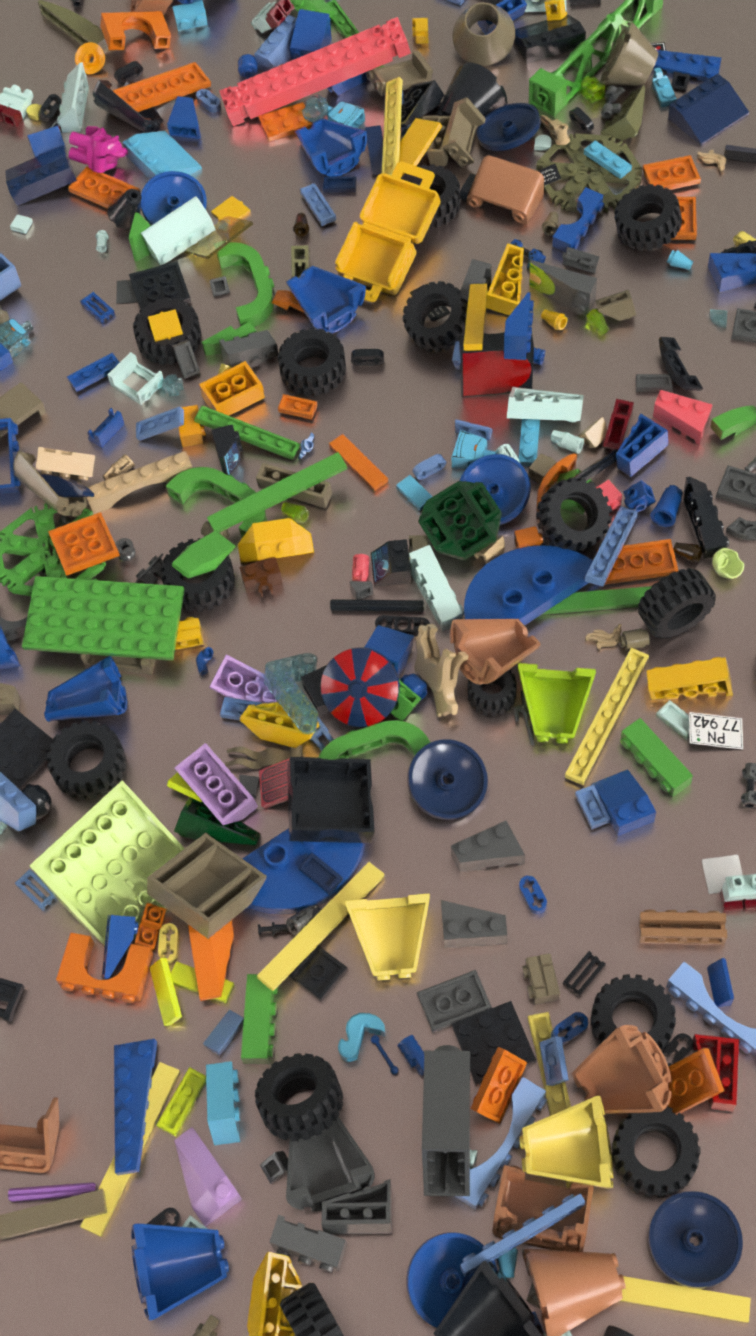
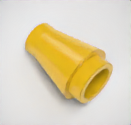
(555, 319)

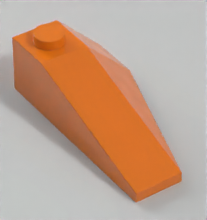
(211, 960)

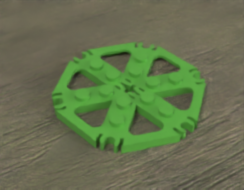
(37, 554)

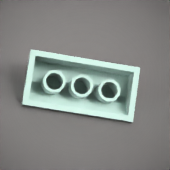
(74, 100)
(178, 231)

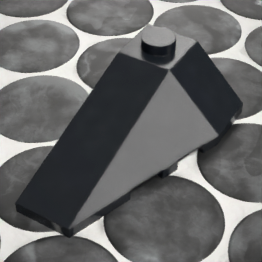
(420, 100)

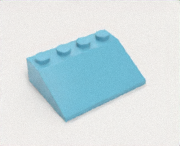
(159, 153)

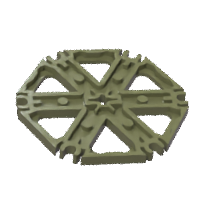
(581, 164)

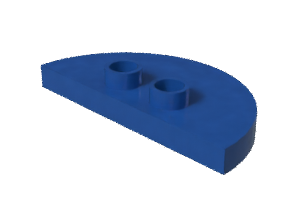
(525, 583)
(285, 886)

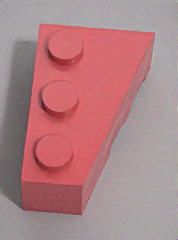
(683, 414)

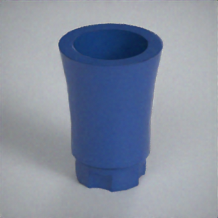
(667, 507)

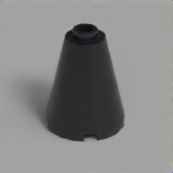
(123, 208)

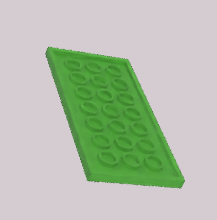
(103, 618)

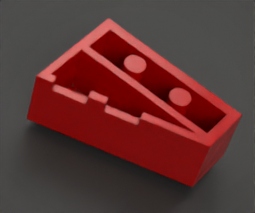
(725, 1057)

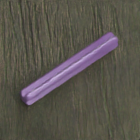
(50, 1192)

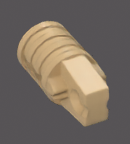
(119, 467)

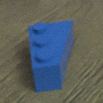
(732, 270)
(641, 446)

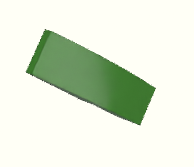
(211, 345)
(734, 421)

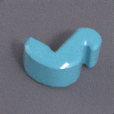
(355, 1032)

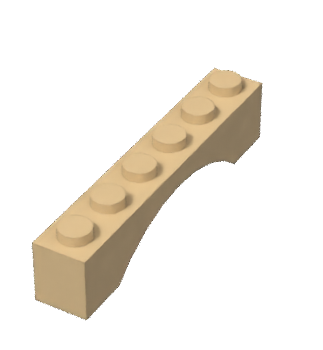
(113, 489)

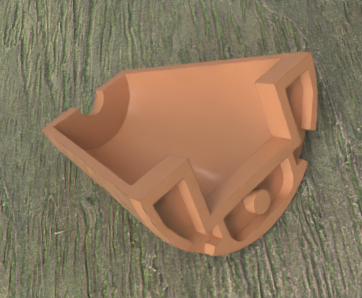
(491, 646)
(626, 1073)
(572, 1285)

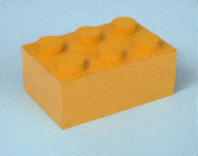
(232, 389)

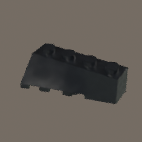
(704, 517)

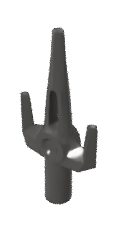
(523, 709)

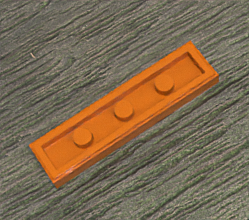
(358, 462)

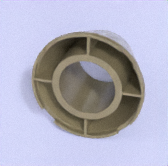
(483, 48)
(630, 59)

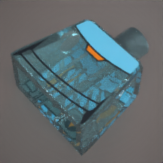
(15, 336)

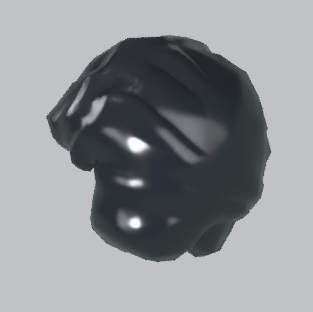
(40, 798)

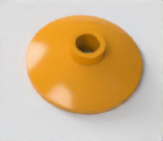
(88, 51)

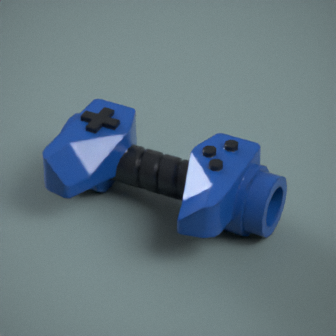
(534, 254)

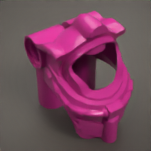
(96, 149)

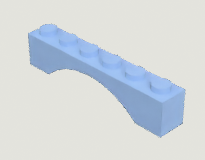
(690, 988)
(525, 1102)

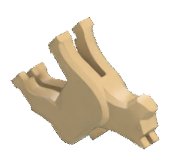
(438, 671)

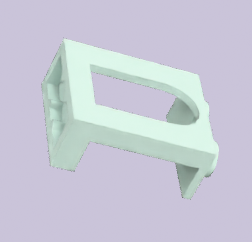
(124, 369)

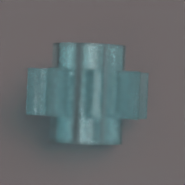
(172, 385)

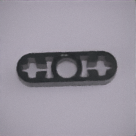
(417, 621)

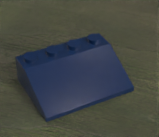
(707, 109)
(40, 175)

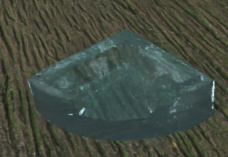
(719, 317)

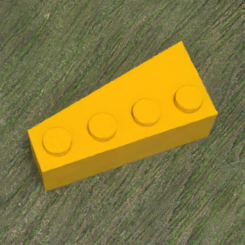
(690, 679)

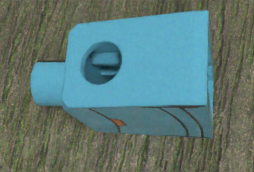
(346, 114)
(468, 449)

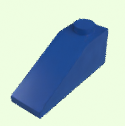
(119, 935)

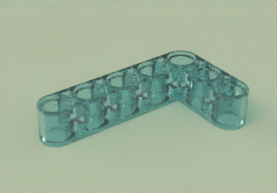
(281, 681)

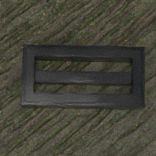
(594, 960)

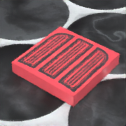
(274, 784)

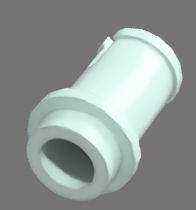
(102, 238)

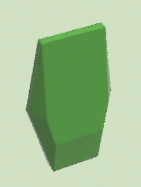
(203, 555)

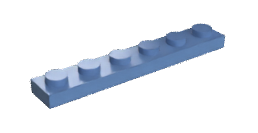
(611, 546)
(530, 1229)

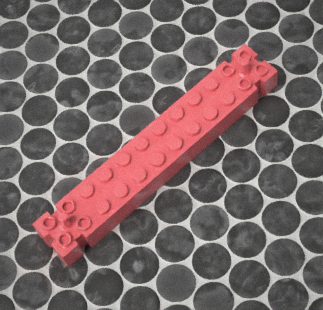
(315, 71)

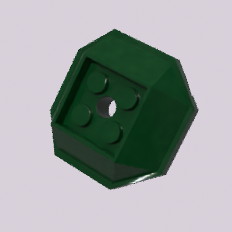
(456, 503)

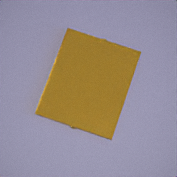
(224, 233)

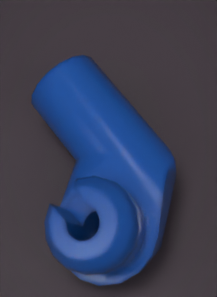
(202, 660)

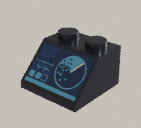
(227, 447)
(391, 563)

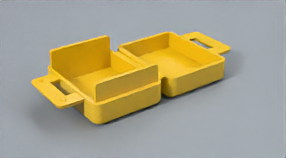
(392, 218)

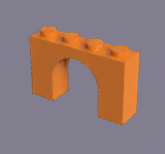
(151, 23)
(126, 985)

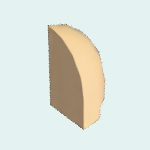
(594, 433)
(492, 551)

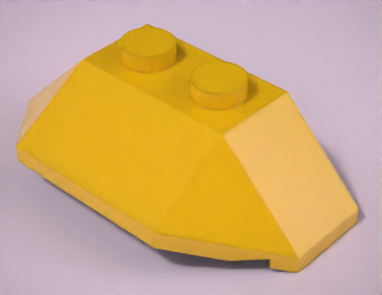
(274, 539)
(273, 724)
(270, 1285)

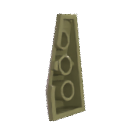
(629, 119)

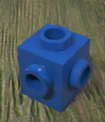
(639, 496)

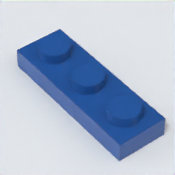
(93, 372)

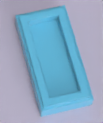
(413, 492)

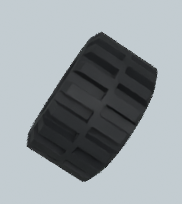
(494, 702)

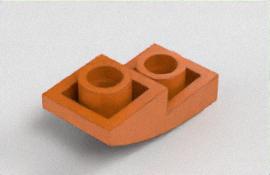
(285, 299)
(149, 926)

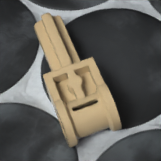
(557, 129)

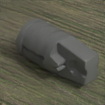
(301, 919)

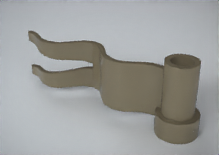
(264, 758)

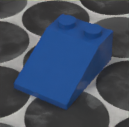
(625, 802)

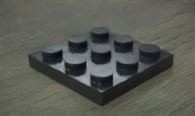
(159, 283)
(22, 748)
(488, 1031)

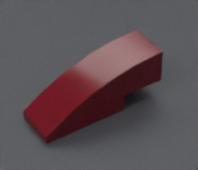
(618, 424)

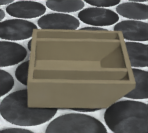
(205, 885)

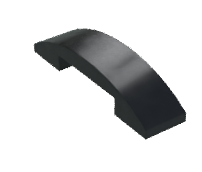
(669, 352)

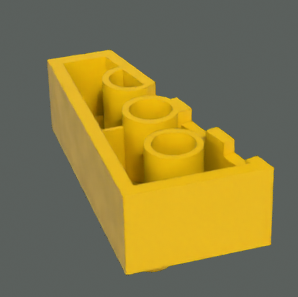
(506, 284)

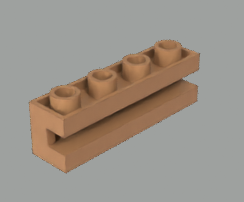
(682, 927)

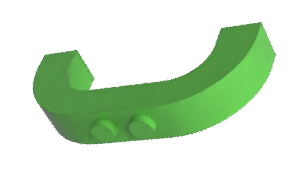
(243, 255)
(207, 478)
(376, 736)

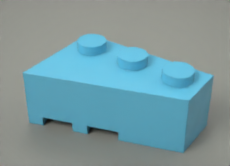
(222, 1100)

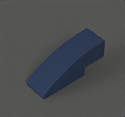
(375, 149)
(67, 487)

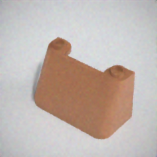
(508, 187)
(525, 1199)

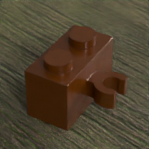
(261, 576)

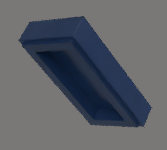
(340, 184)
(320, 873)

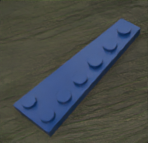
(695, 65)
(131, 1089)

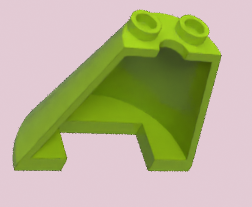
(555, 700)

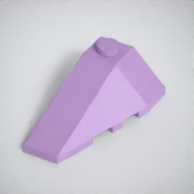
(241, 682)
(206, 1183)

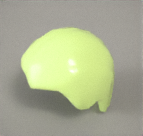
(727, 563)

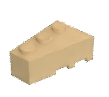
(65, 463)

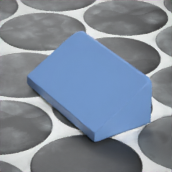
(479, 430)
(224, 1032)

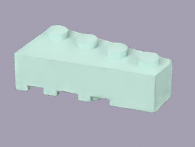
(434, 587)

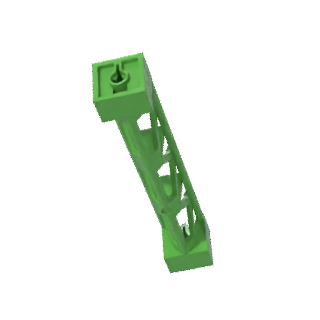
(549, 89)

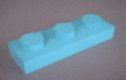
(607, 159)
(529, 441)

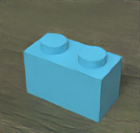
(190, 15)

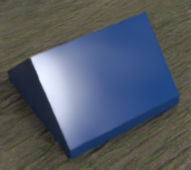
(45, 141)

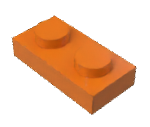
(297, 406)

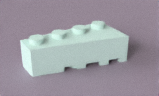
(544, 405)

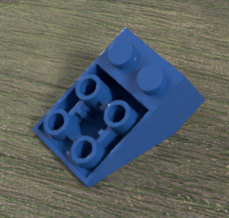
(517, 330)

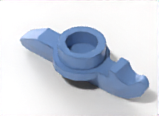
(306, 445)

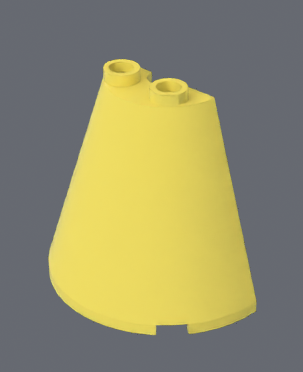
(390, 932)
(570, 1146)

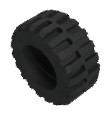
(448, 189)
(642, 202)
(423, 303)
(162, 350)
(312, 379)
(589, 498)
(203, 594)
(676, 603)
(80, 738)
(636, 991)
(306, 1117)
(648, 1180)
(309, 1313)

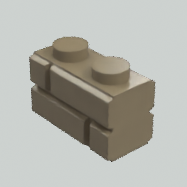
(542, 979)

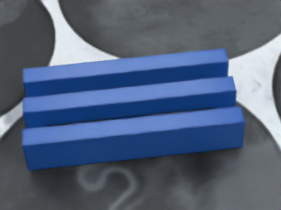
(109, 311)

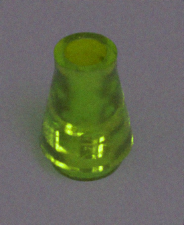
(597, 321)
(296, 512)

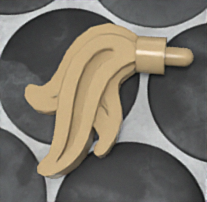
(712, 157)
(605, 639)

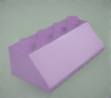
(216, 786)

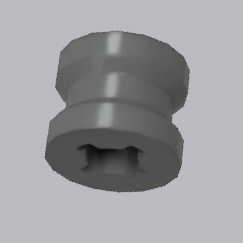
(129, 552)

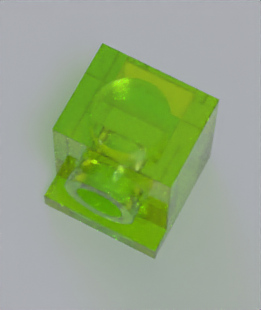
(592, 85)

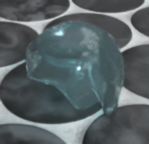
(315, 108)

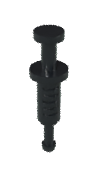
(275, 928)

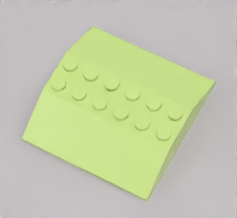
(106, 861)

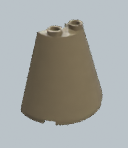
(34, 481)

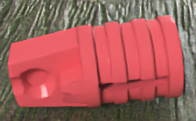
(360, 567)

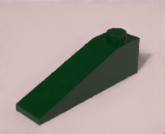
(198, 819)

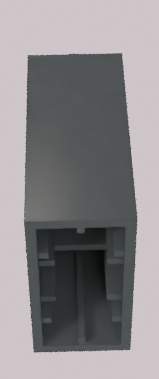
(446, 1122)

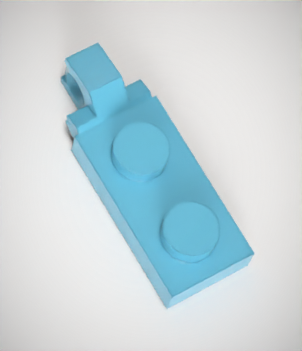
(662, 88)

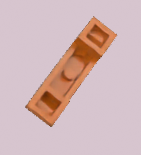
(564, 465)

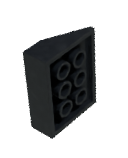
(549, 38)

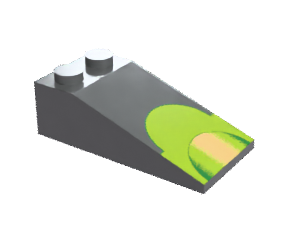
(563, 286)

